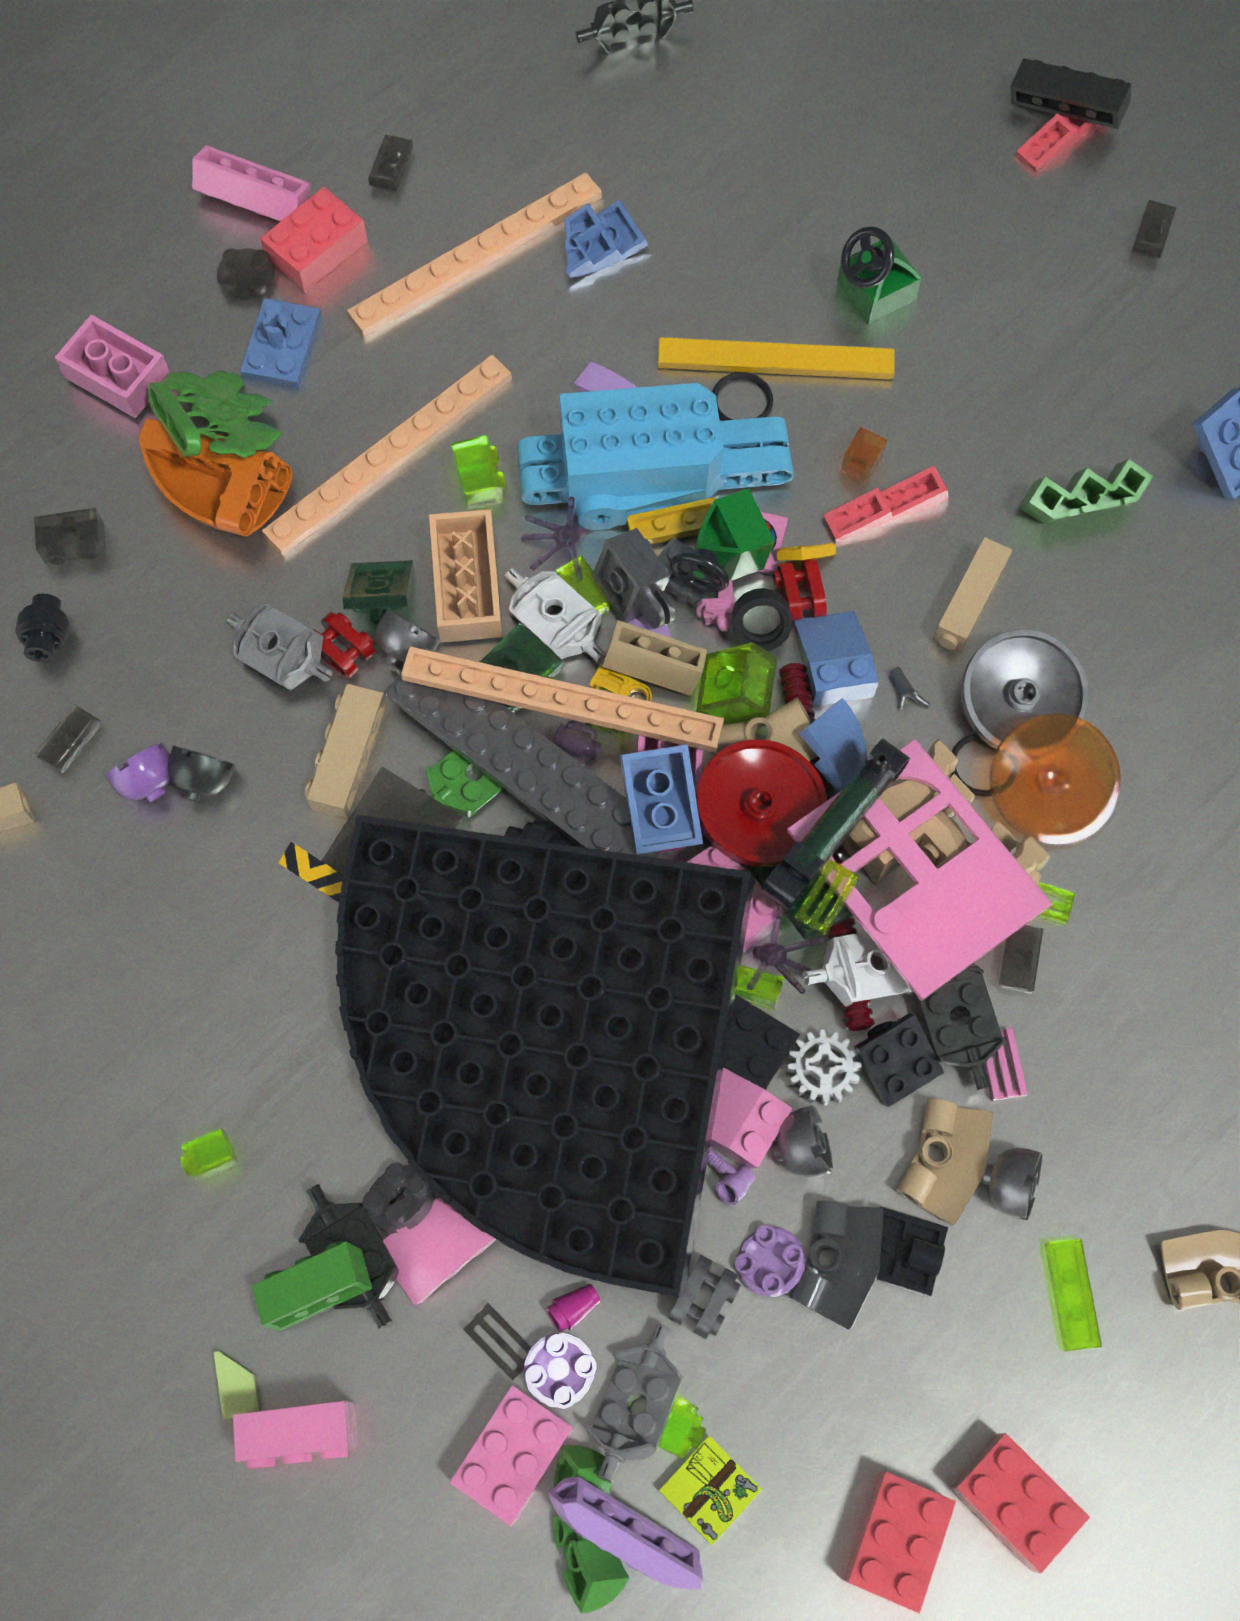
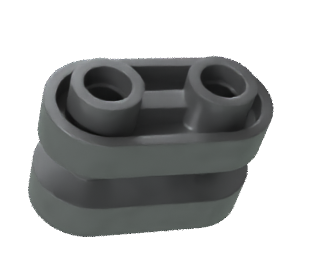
(724, 1289)

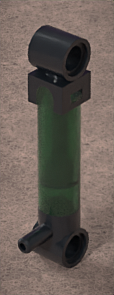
(808, 856)

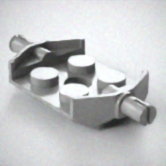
(294, 655)
(638, 1374)

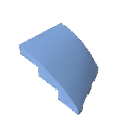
(600, 239)
(838, 743)

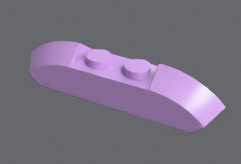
(627, 1534)

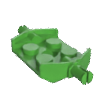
(455, 790)

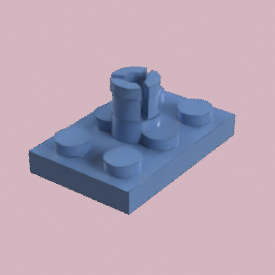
(281, 343)
(1220, 441)

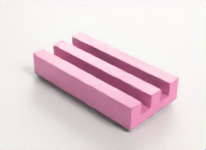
(1016, 1066)

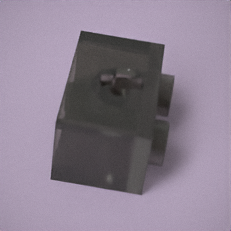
(70, 536)

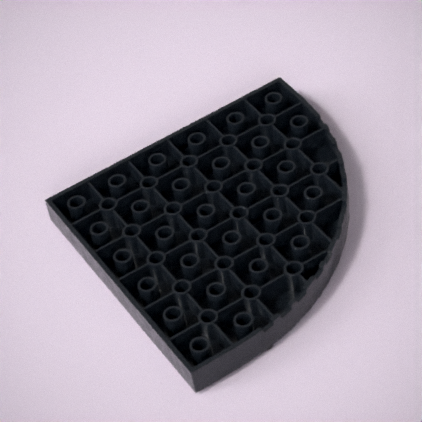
(545, 1034)

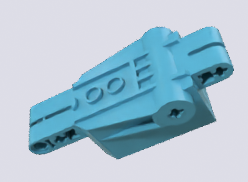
(648, 452)

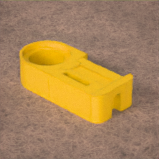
(618, 683)

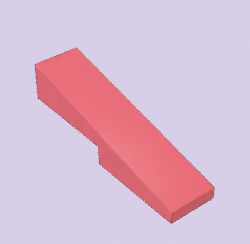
(1053, 140)
(882, 507)

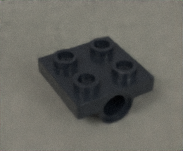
(898, 1058)
(911, 1252)

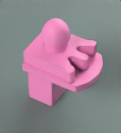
(718, 609)

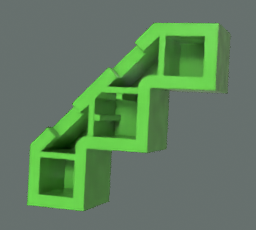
(1086, 493)

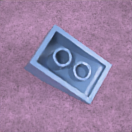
(836, 658)
(661, 799)

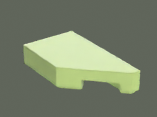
(236, 1387)

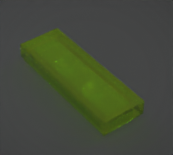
(1073, 1295)

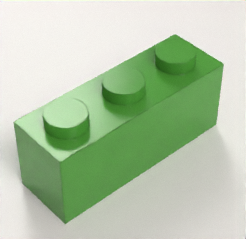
(311, 1286)

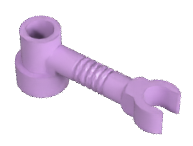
(734, 1181)

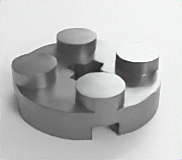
(380, 1199)

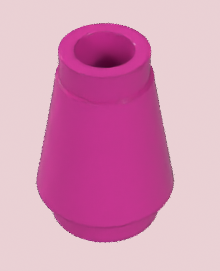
(572, 1307)

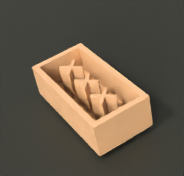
(465, 576)

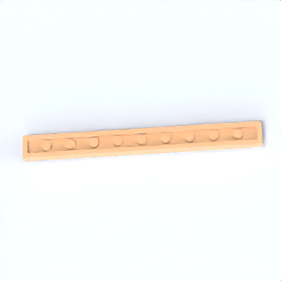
(473, 255)
(386, 455)
(562, 699)

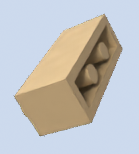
(654, 658)

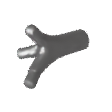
(906, 689)

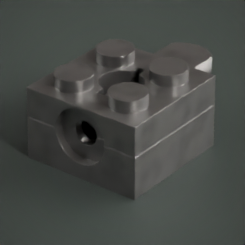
(634, 579)

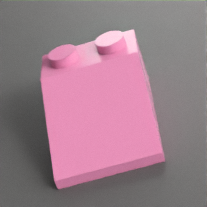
(746, 1120)

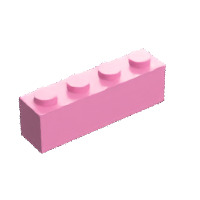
(247, 184)

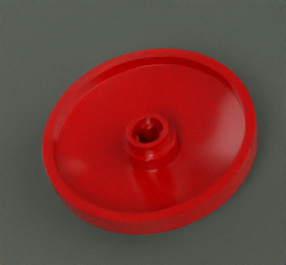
(753, 797)

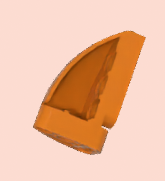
(216, 488)

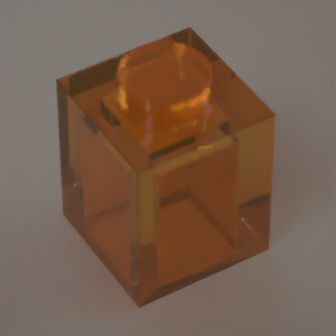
(863, 454)

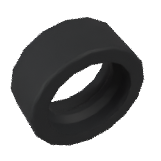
(756, 598)

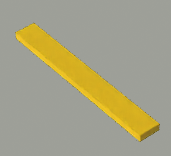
(776, 358)

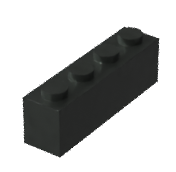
(1070, 93)

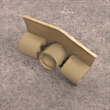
(783, 725)
(948, 1185)
(1196, 1265)

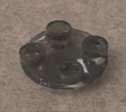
(245, 273)

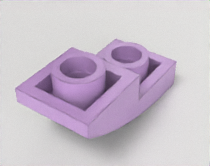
(600, 378)

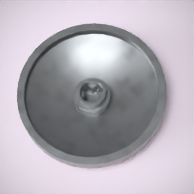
(1021, 678)

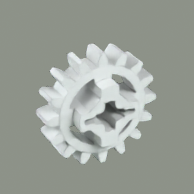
(810, 1068)

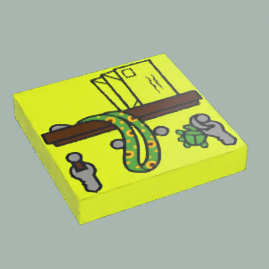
(710, 1490)

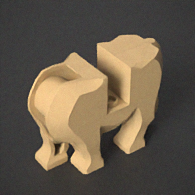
(939, 836)

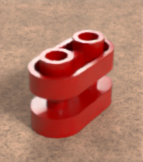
(786, 579)
(357, 644)

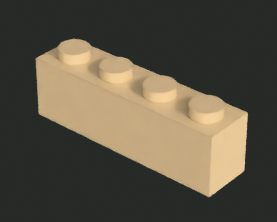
(346, 751)

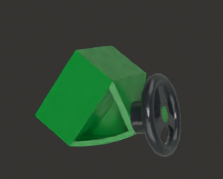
(877, 276)
(730, 544)

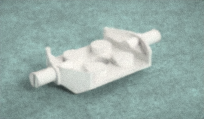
(566, 633)
(850, 972)

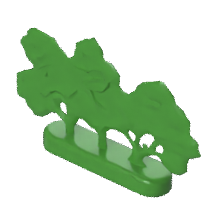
(221, 404)

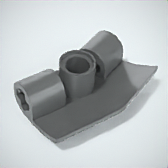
(843, 1286)

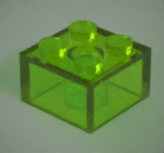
(737, 683)

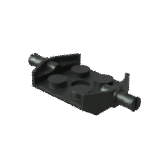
(615, 25)
(976, 1040)
(351, 1224)

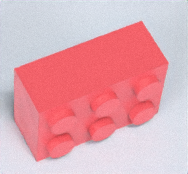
(314, 239)
(1019, 1502)
(899, 1541)

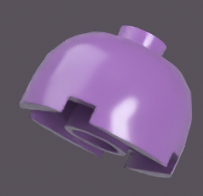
(142, 774)

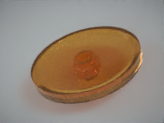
(1055, 778)

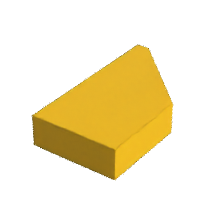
(805, 552)

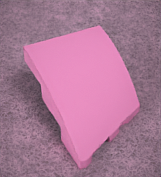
(434, 1250)

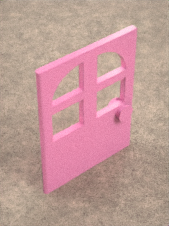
(952, 910)

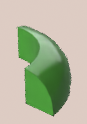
(592, 1574)

